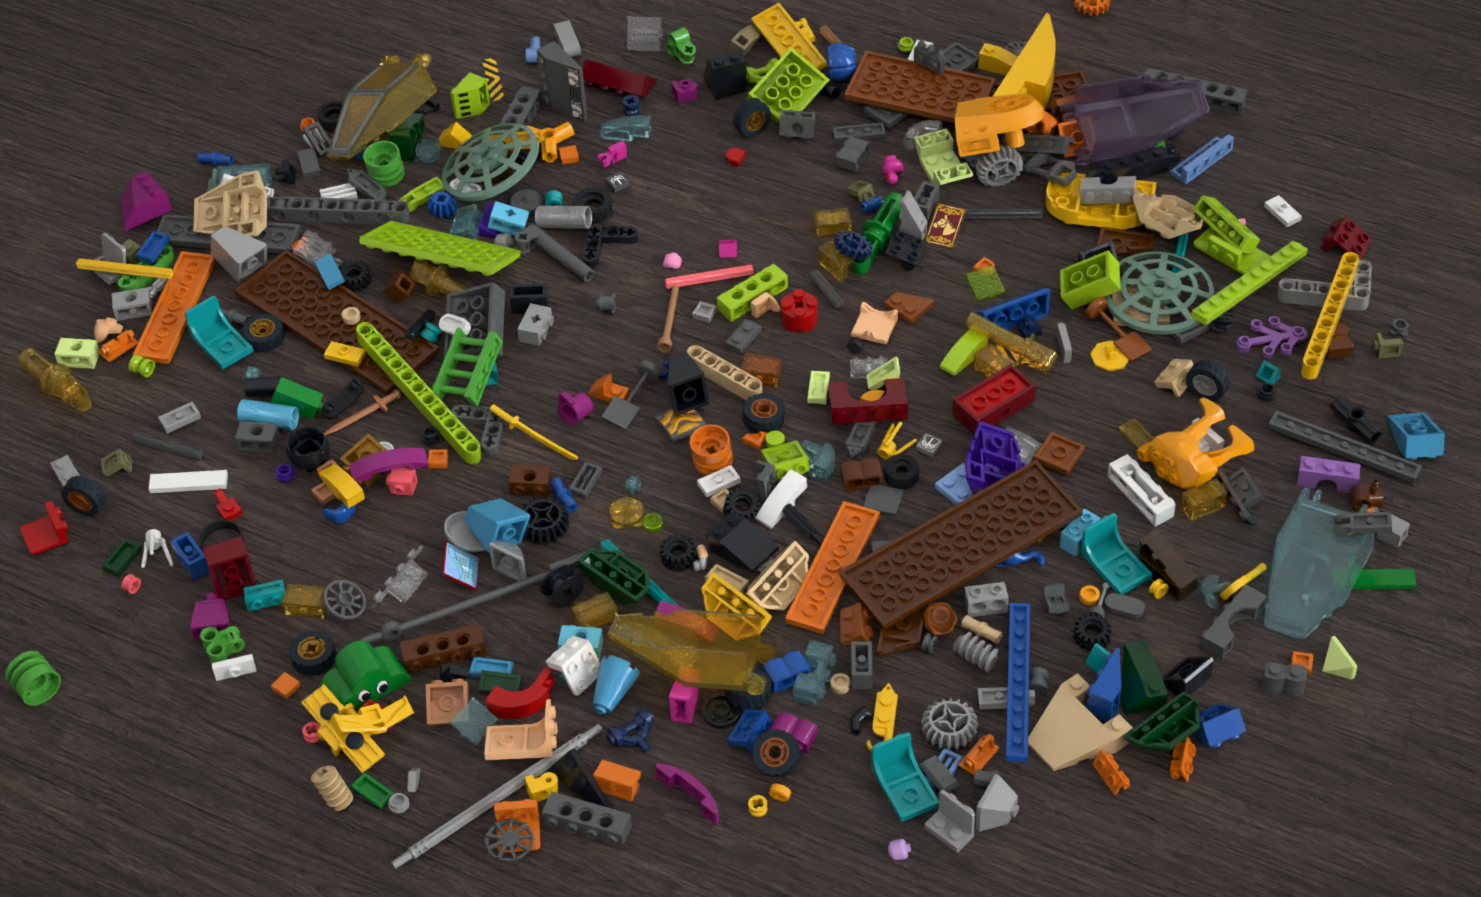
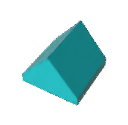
(1268, 372)

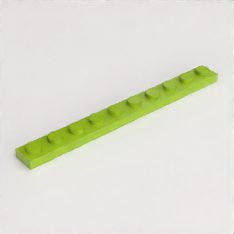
(1248, 283)

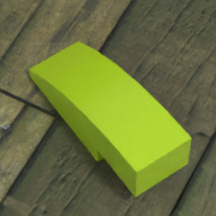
(963, 352)

